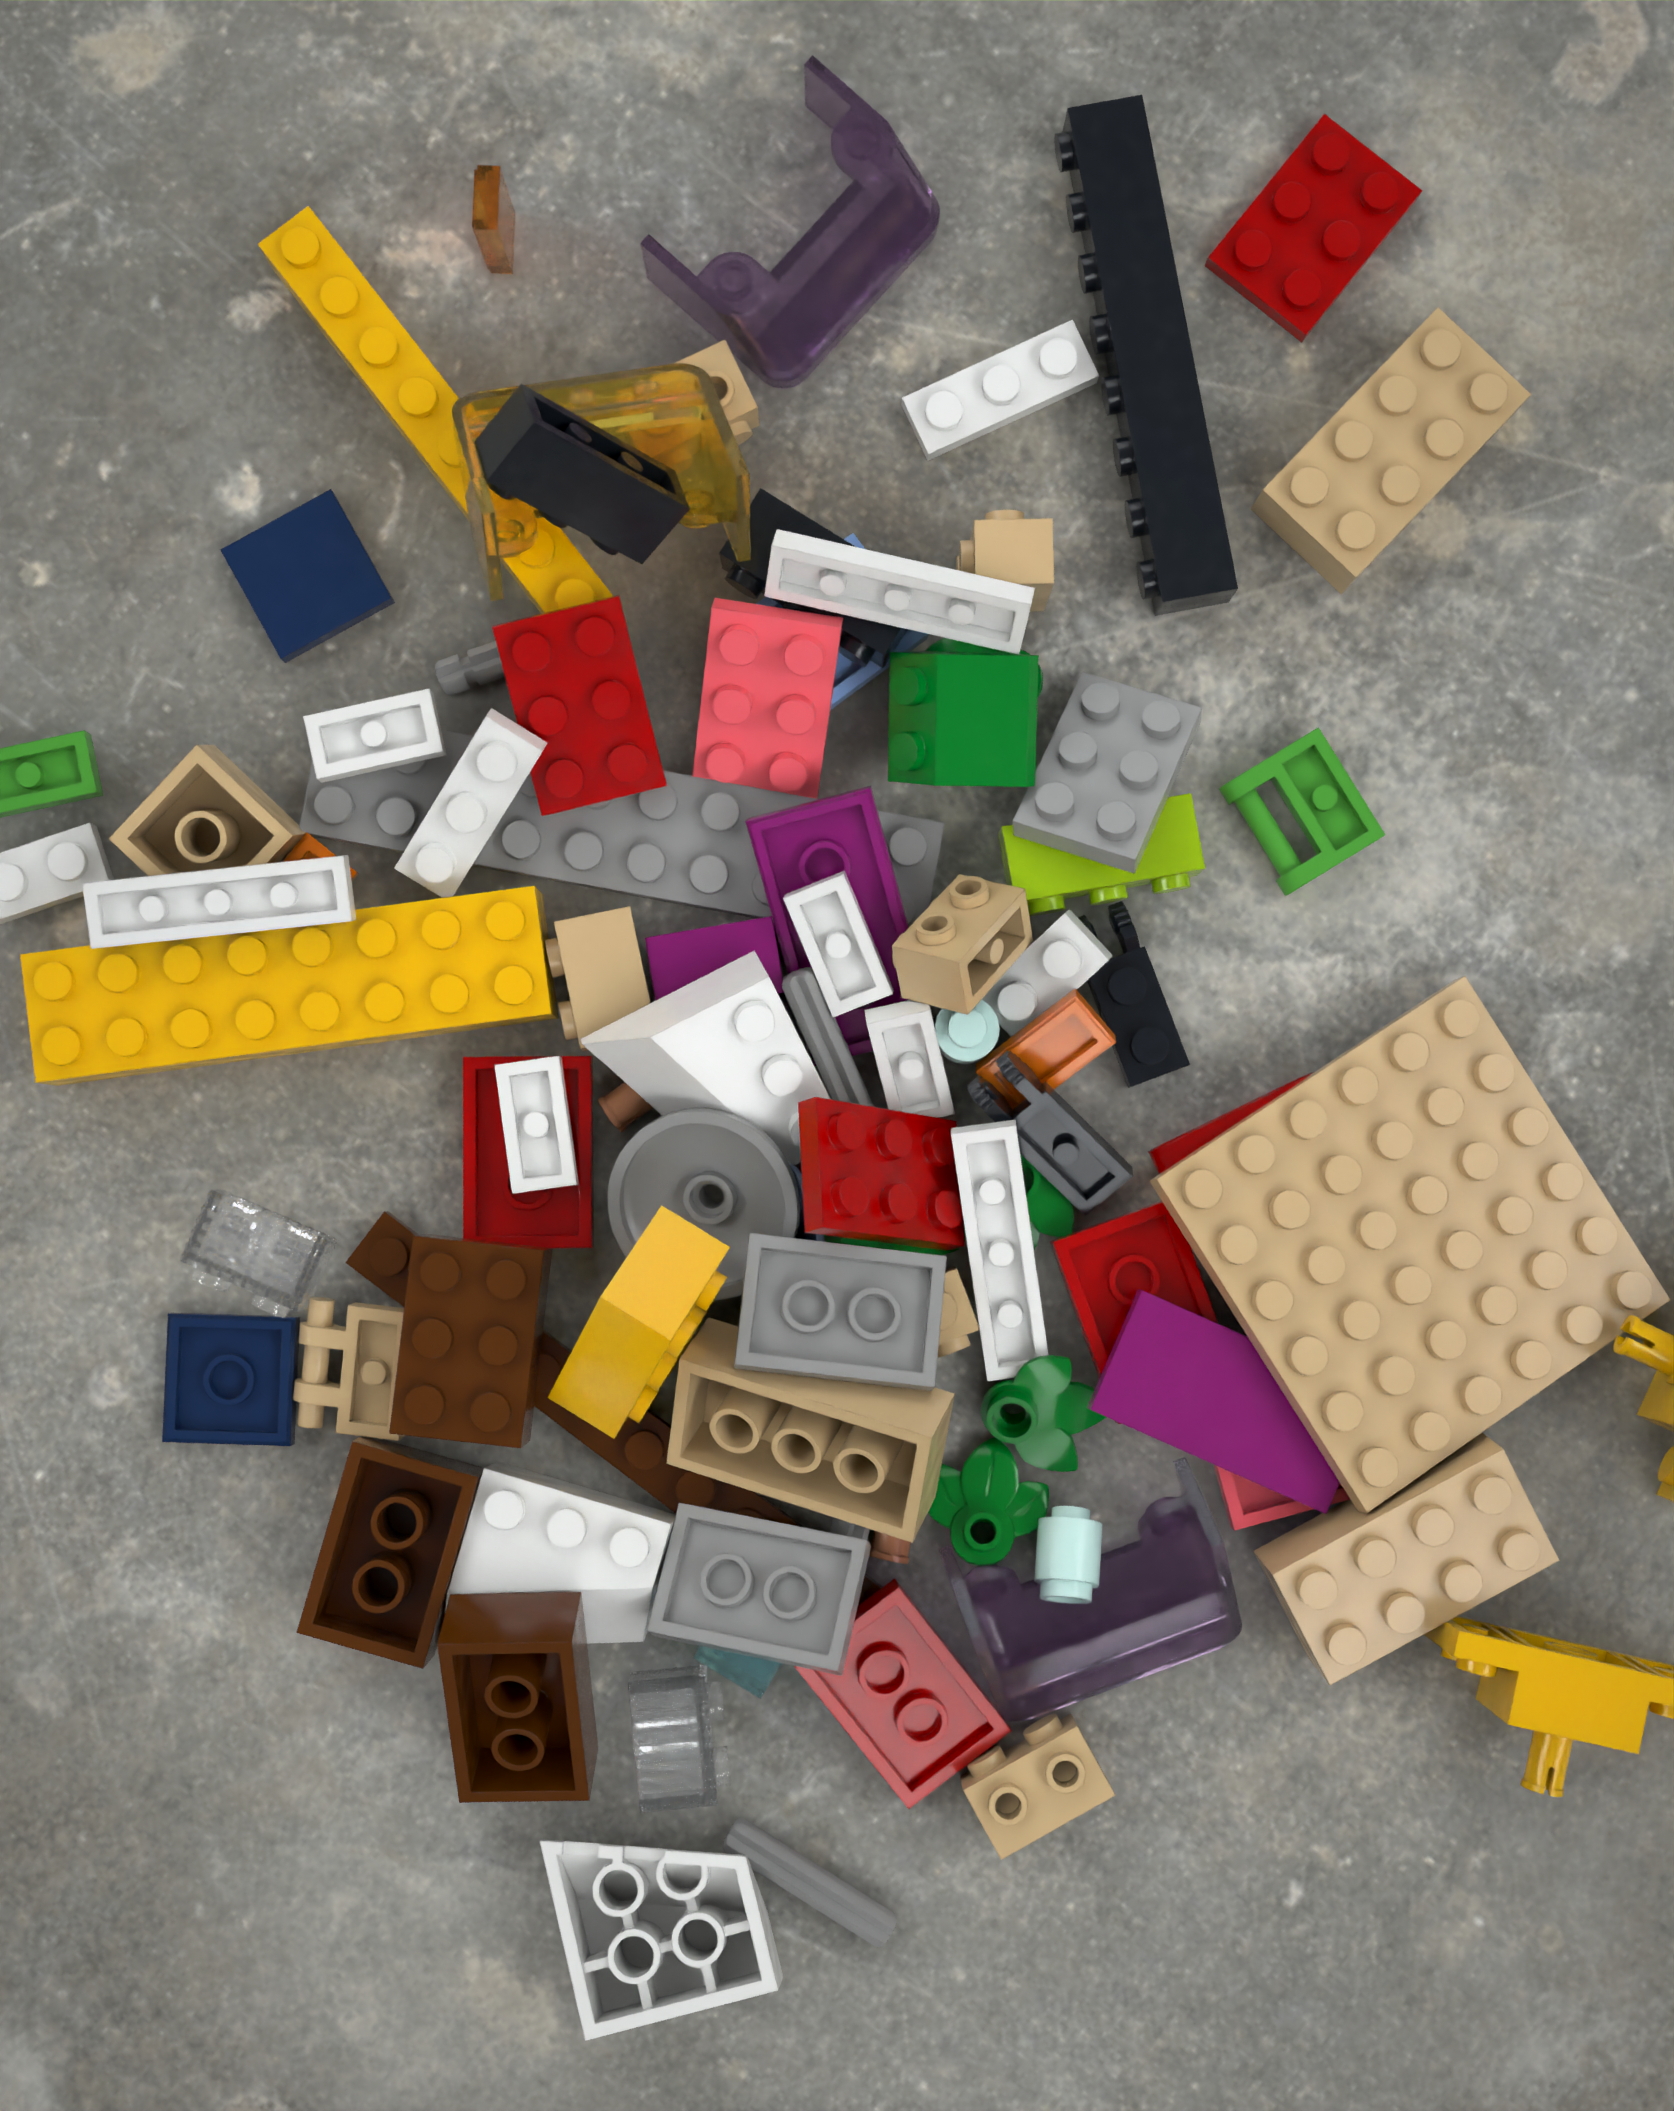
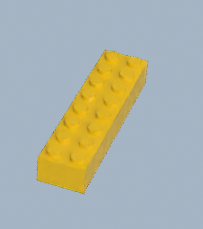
(290, 989)

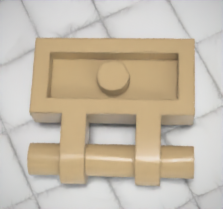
(368, 1367)

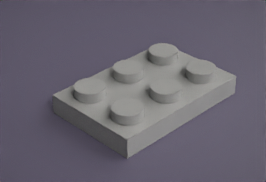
(1107, 772)
(840, 1312)
(760, 1588)

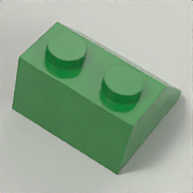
(962, 718)

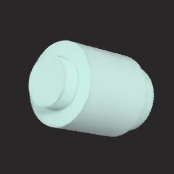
(965, 1036)
(1068, 1555)

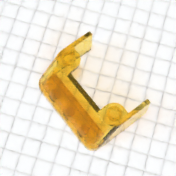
(656, 409)

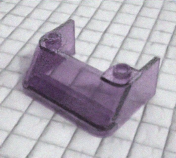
(803, 308)
(1152, 1610)

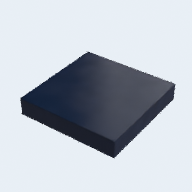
(307, 576)
(230, 1379)

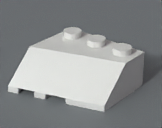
(717, 1048)
(565, 1538)
(658, 1931)

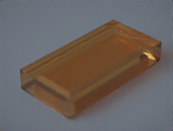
(493, 219)

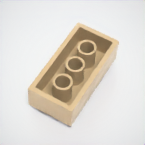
(1389, 450)
(809, 1440)
(1415, 1561)

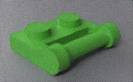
(1320, 801)

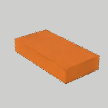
(1052, 1045)

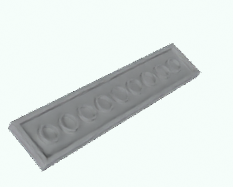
(658, 844)

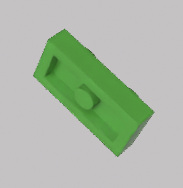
(48, 773)

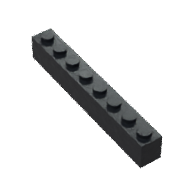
(1146, 355)

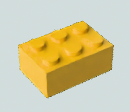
(641, 1324)

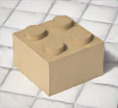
(206, 819)

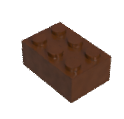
(470, 1340)
(390, 1551)
(518, 1696)

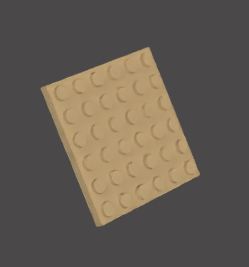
(1410, 1243)

